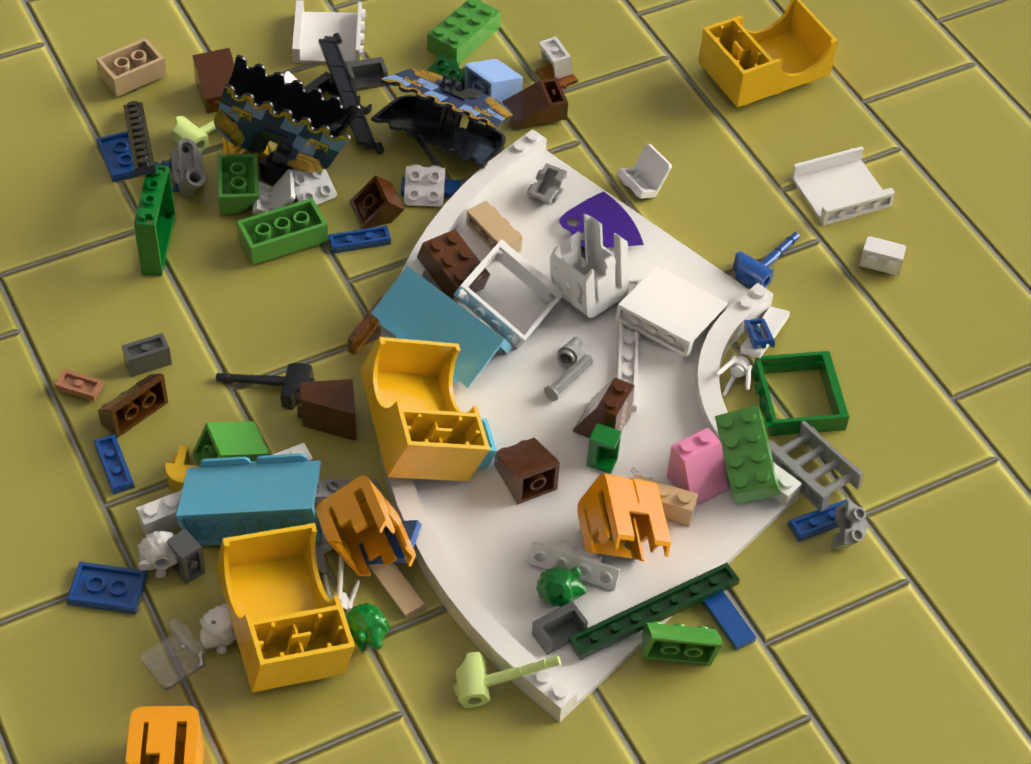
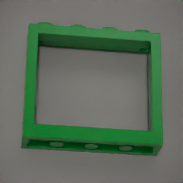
(157, 205)
(800, 362)

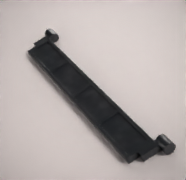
(346, 91)

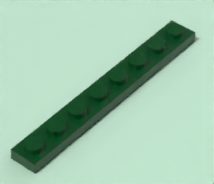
(654, 609)

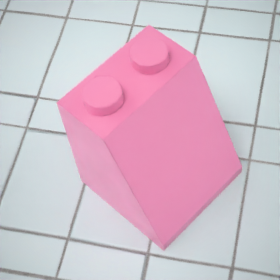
(698, 465)

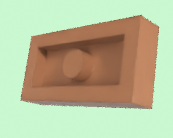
(79, 385)

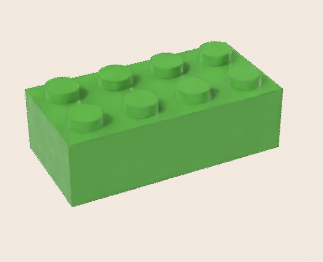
(464, 30)
(282, 231)
(747, 455)

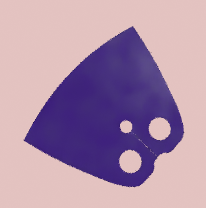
(609, 214)

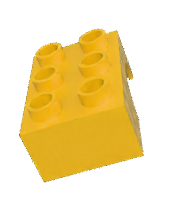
(767, 60)
(417, 414)
(280, 609)

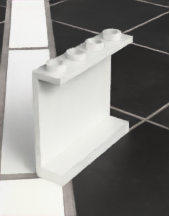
(313, 26)
(840, 186)
(669, 310)

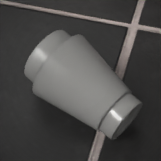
(569, 352)

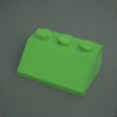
(237, 182)
(680, 643)

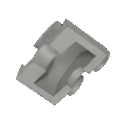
(548, 184)
(851, 523)

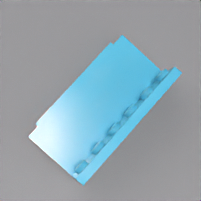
(422, 312)
(248, 497)

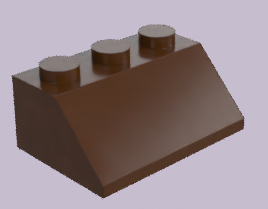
(134, 405)

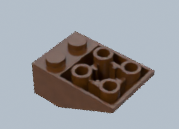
(538, 104)

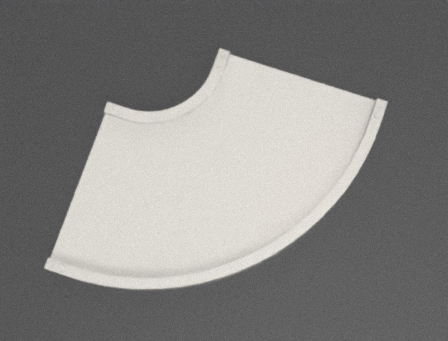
(475, 533)

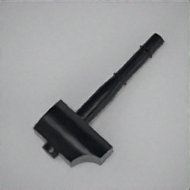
(291, 382)

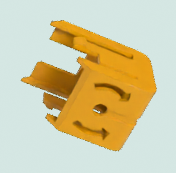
(627, 511)
(359, 516)
(165, 733)

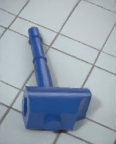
(752, 271)

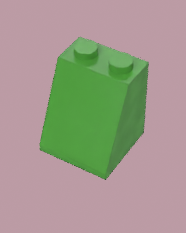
(230, 440)

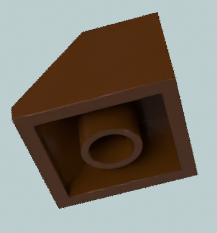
(376, 203)

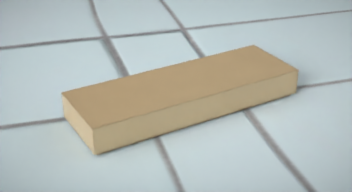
(397, 589)

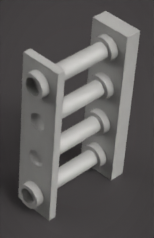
(810, 488)

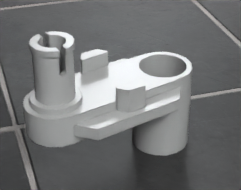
(187, 167)

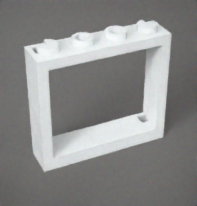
(528, 275)

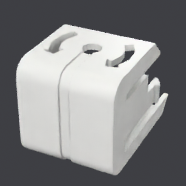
(599, 281)

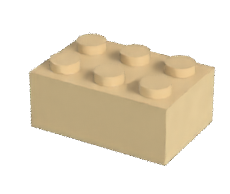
(131, 67)

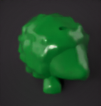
(560, 586)
(367, 626)

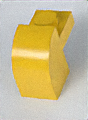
(177, 469)

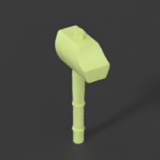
(186, 129)
(474, 682)

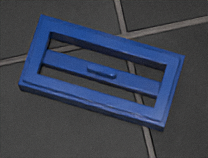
(752, 337)

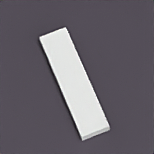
(775, 320)

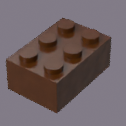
(451, 262)

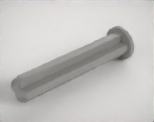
(568, 377)

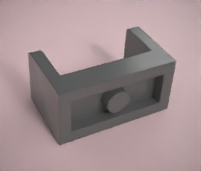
(367, 73)
(146, 354)
(190, 556)
(555, 628)

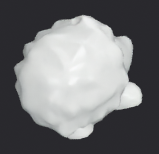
(156, 553)
(217, 629)

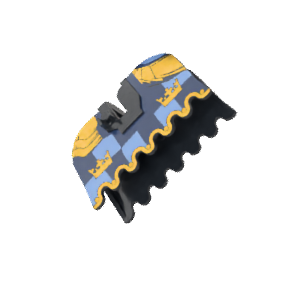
(268, 109)
(438, 111)

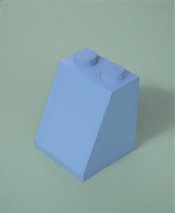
(493, 78)

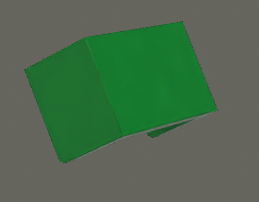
(603, 448)

